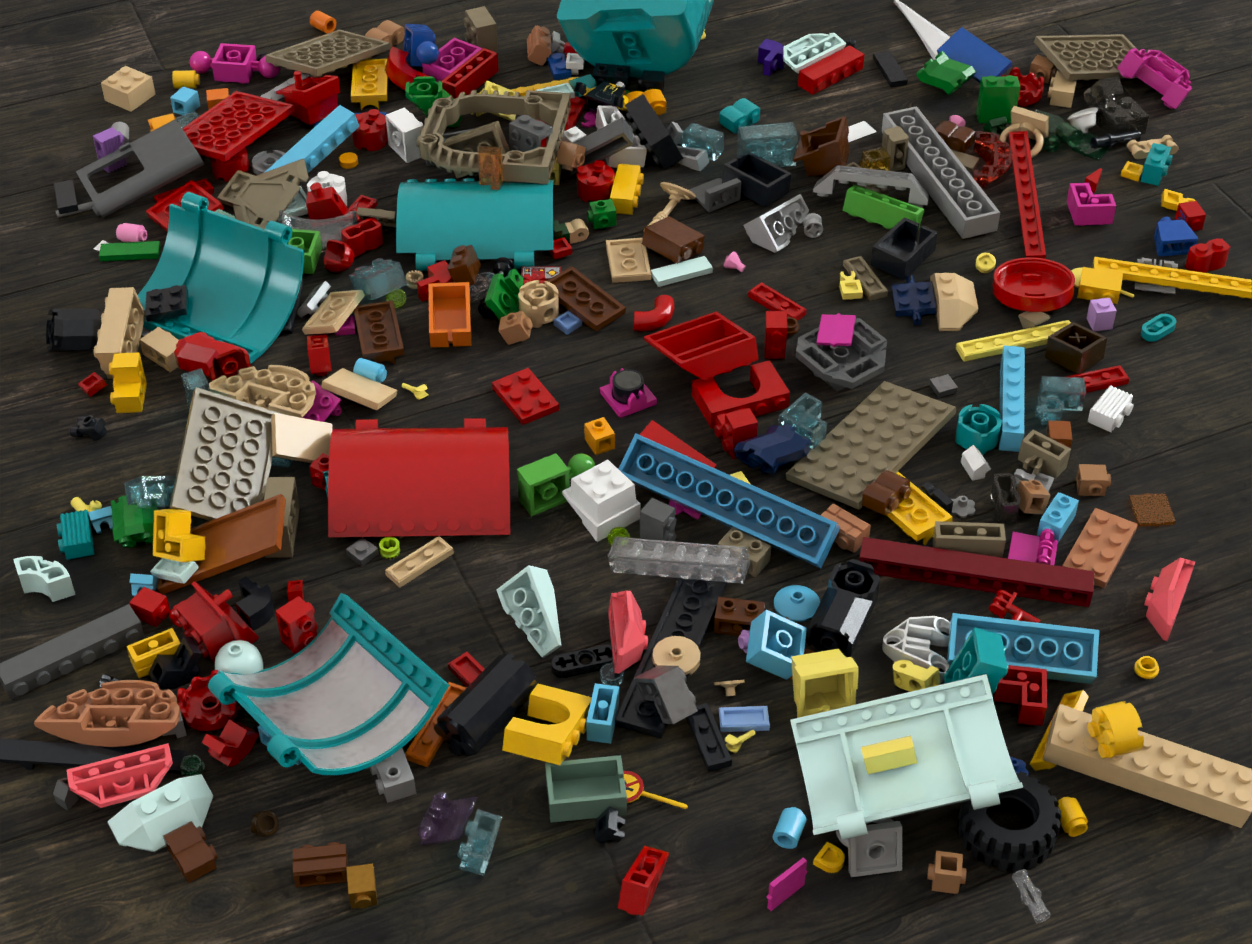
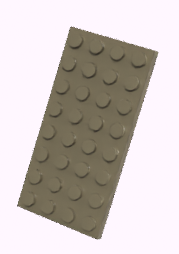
(870, 440)

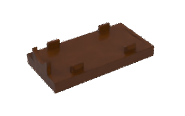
(586, 299)
(378, 331)

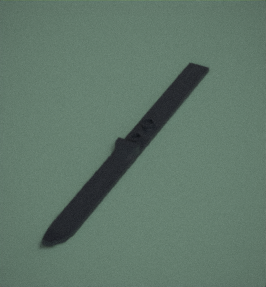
(68, 754)

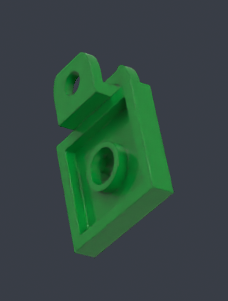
(502, 293)

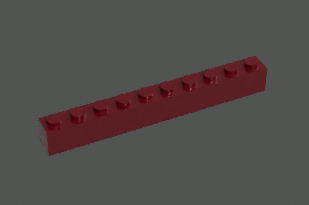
(978, 572)

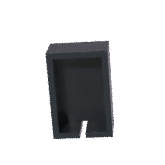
(758, 177)
(899, 250)

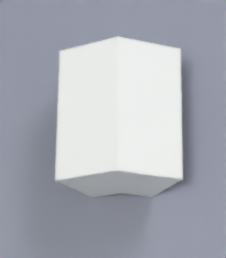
(974, 463)

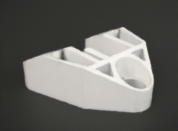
(914, 640)

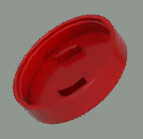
(1033, 284)

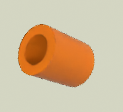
(322, 22)

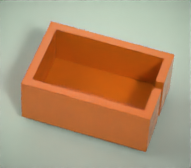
(449, 314)

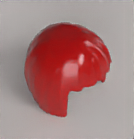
(338, 256)

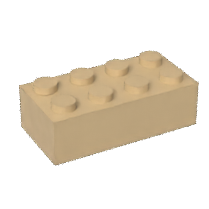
(120, 326)

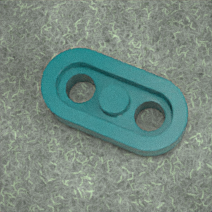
(1158, 327)

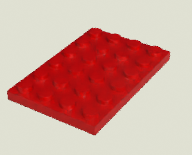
(235, 124)

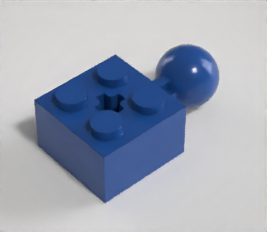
(420, 45)

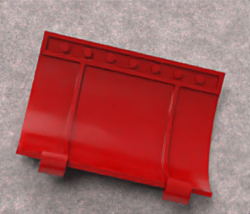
(419, 481)

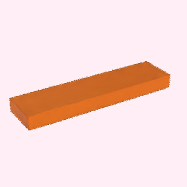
(427, 740)

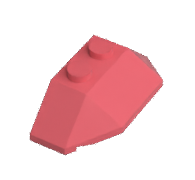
(1168, 595)
(626, 630)
(121, 776)

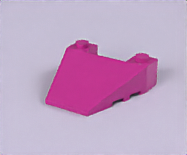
(1159, 73)

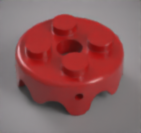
(1030, 87)
(193, 702)

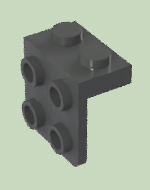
(527, 133)

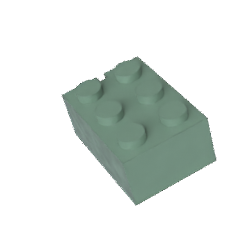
(585, 788)

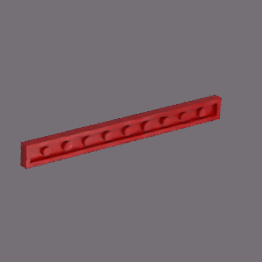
(1027, 195)

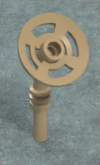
(676, 194)

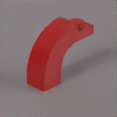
(398, 70)

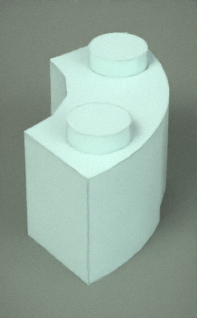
(44, 577)

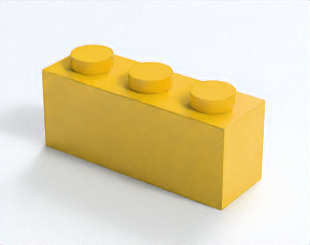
(627, 188)

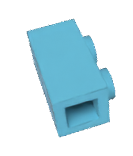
(1058, 515)

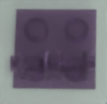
(445, 819)

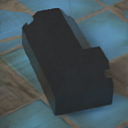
(844, 608)

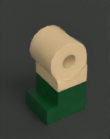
(570, 231)

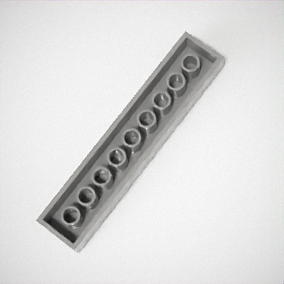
(944, 175)

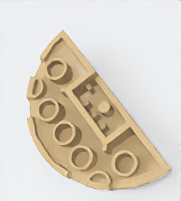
(275, 389)

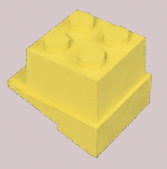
(823, 681)

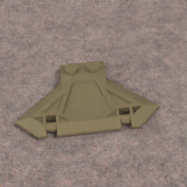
(261, 196)

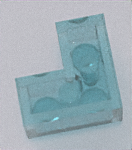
(806, 419)

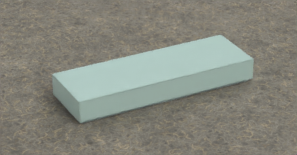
(681, 271)

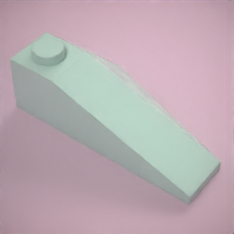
(532, 604)

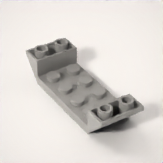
(918, 195)

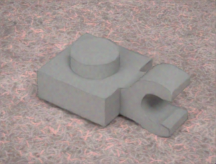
(1046, 480)

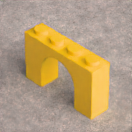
(545, 741)

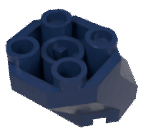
(773, 448)

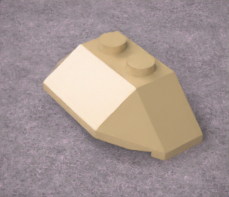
(954, 300)

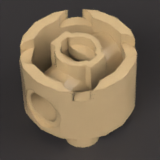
(539, 302)

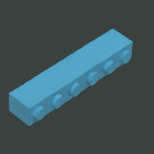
(321, 139)
(1012, 398)

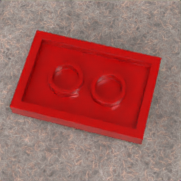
(525, 396)

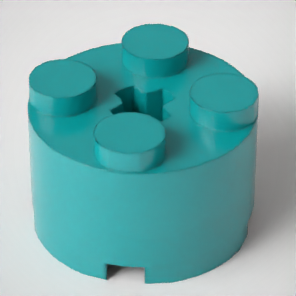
(978, 427)

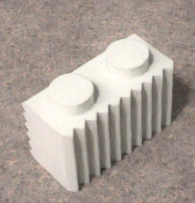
(1111, 409)

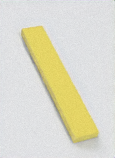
(994, 344)

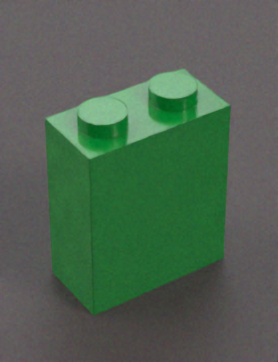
(997, 97)

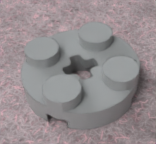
(264, 160)

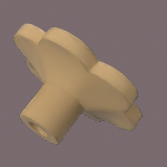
(729, 686)

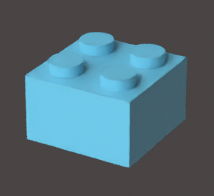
(774, 642)

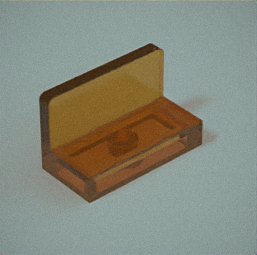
(490, 166)

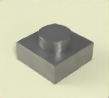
(362, 551)

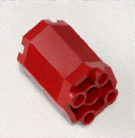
(212, 356)

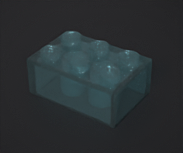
(770, 141)

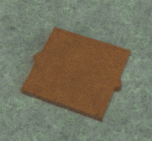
(1152, 509)

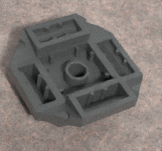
(846, 364)

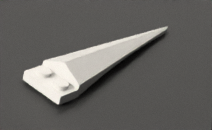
(929, 34)

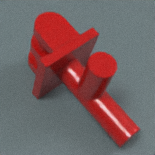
(1003, 603)

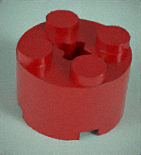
(372, 131)
(228, 168)
(595, 181)

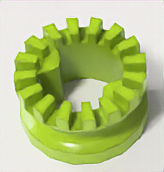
(392, 551)

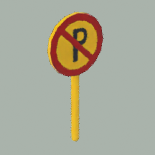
(635, 786)

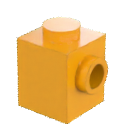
(599, 436)

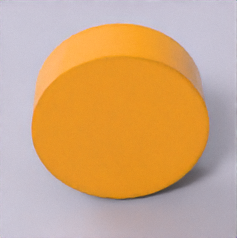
(348, 160)

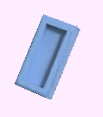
(743, 719)

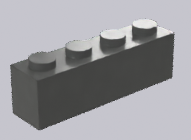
(605, 142)

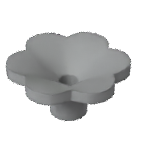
(963, 507)

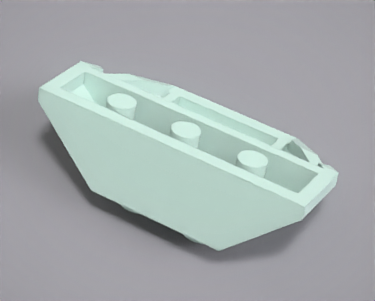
(811, 50)
(162, 811)

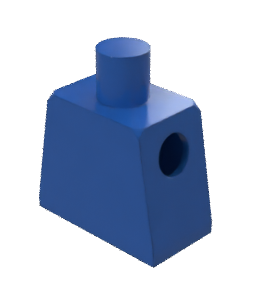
(1173, 237)

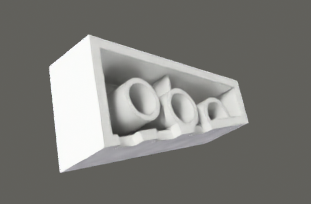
(631, 155)

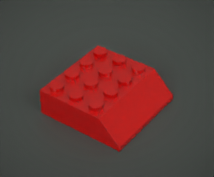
(706, 345)

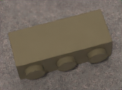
(970, 537)

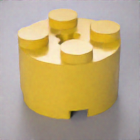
(1116, 729)

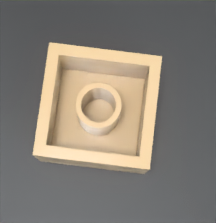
(128, 88)

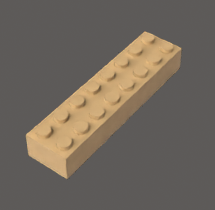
(1157, 770)

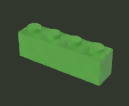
(879, 207)

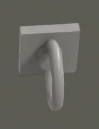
(877, 851)

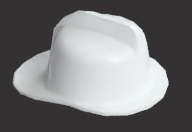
(1084, 119)

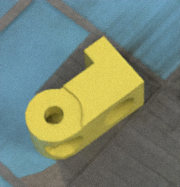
(913, 677)

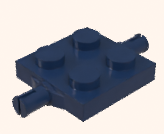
(913, 299)

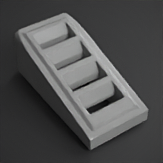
(693, 157)

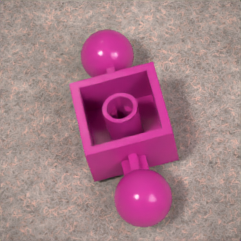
(233, 63)

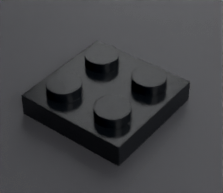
(166, 303)

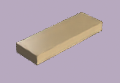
(419, 561)

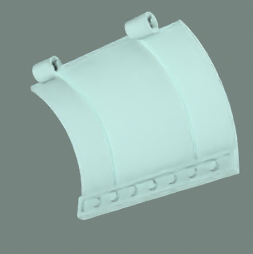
(955, 747)

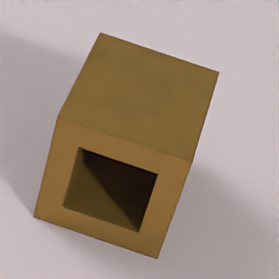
(362, 886)

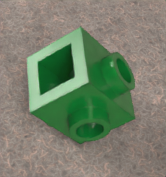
(602, 214)

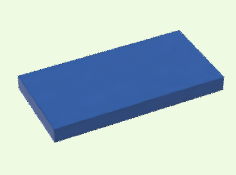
(972, 51)

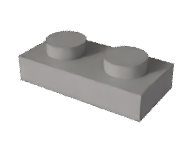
(318, 294)

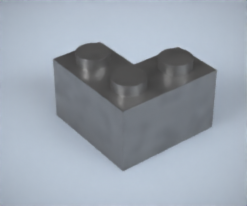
(669, 692)

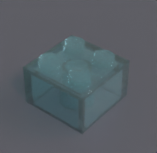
(378, 278)

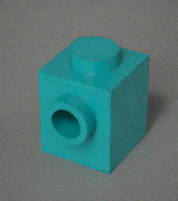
(586, 79)

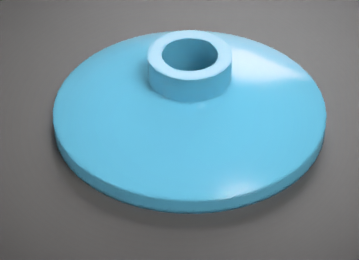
(796, 603)

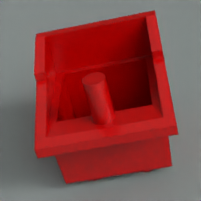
(312, 97)
(212, 621)

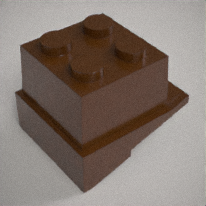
(824, 147)

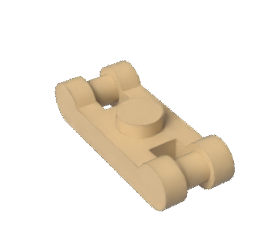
(1141, 149)

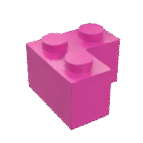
(1089, 207)

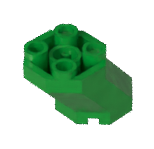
(945, 73)
(424, 93)
(132, 523)

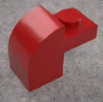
(436, 274)
(232, 744)

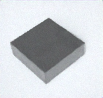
(943, 385)

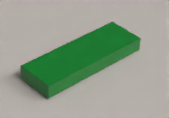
(130, 251)

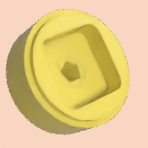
(985, 263)

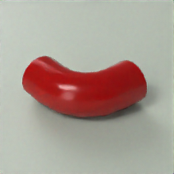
(655, 318)

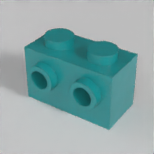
(1156, 164)

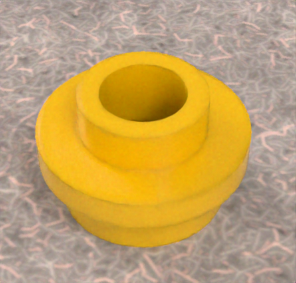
(1146, 667)

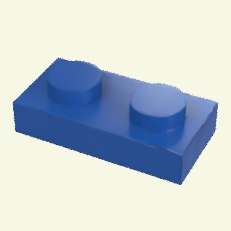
(557, 66)

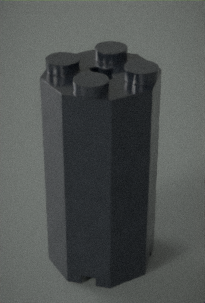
(486, 705)

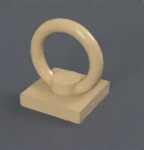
(1034, 123)

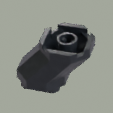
(73, 329)

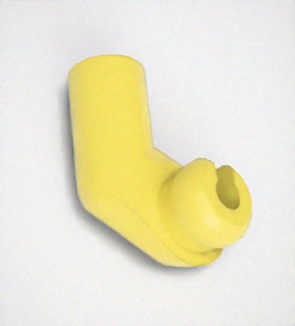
(79, 505)

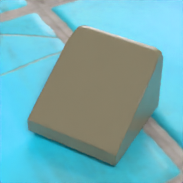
(1032, 319)

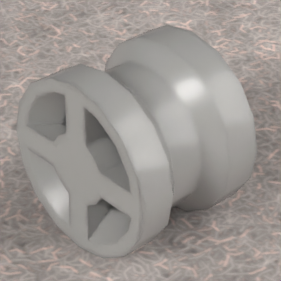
(812, 225)

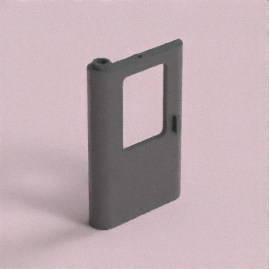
(165, 158)

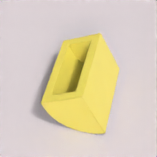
(889, 754)

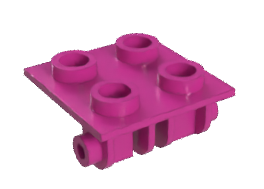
(324, 405)
(1034, 548)

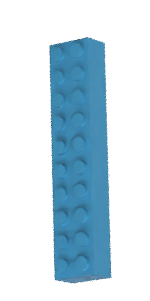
(729, 500)

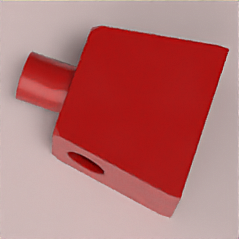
(324, 203)

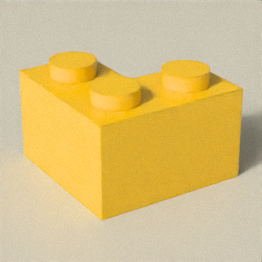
(128, 382)
(173, 536)

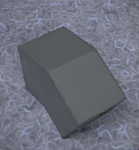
(63, 795)

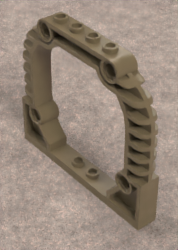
(517, 166)

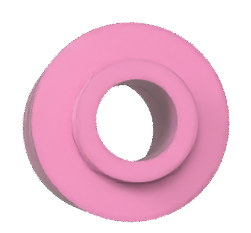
(131, 232)

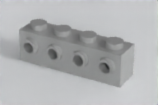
(394, 777)

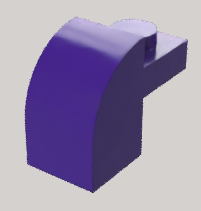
(771, 55)

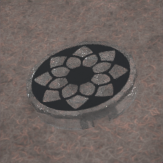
(481, 285)

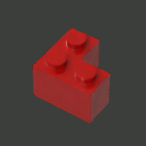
(734, 428)
(1027, 689)

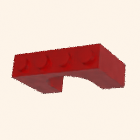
(770, 395)

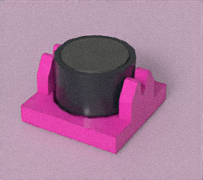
(627, 388)

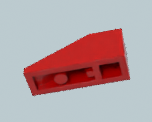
(319, 354)
(642, 880)

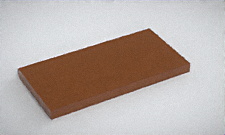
(236, 540)

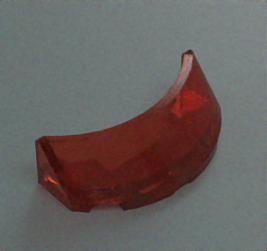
(996, 156)

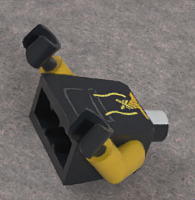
(604, 95)

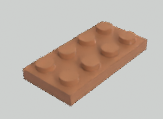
(1101, 545)

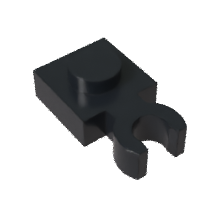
(938, 497)

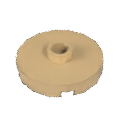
(677, 652)

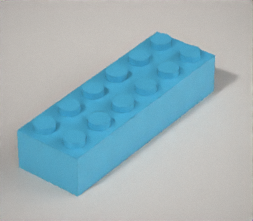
(1062, 650)

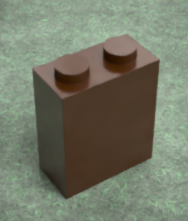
(673, 239)

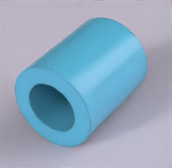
(370, 370)
(789, 828)

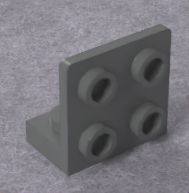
(716, 194)

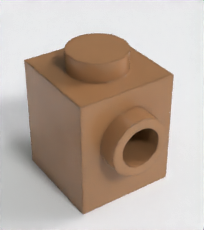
(1043, 67)
(570, 155)
(515, 327)
(1092, 480)
(1033, 497)
(947, 872)

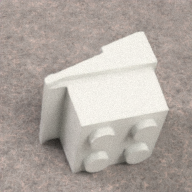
(603, 499)

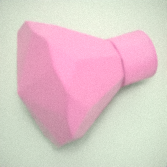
(957, 120)
(733, 262)

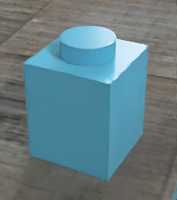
(185, 101)

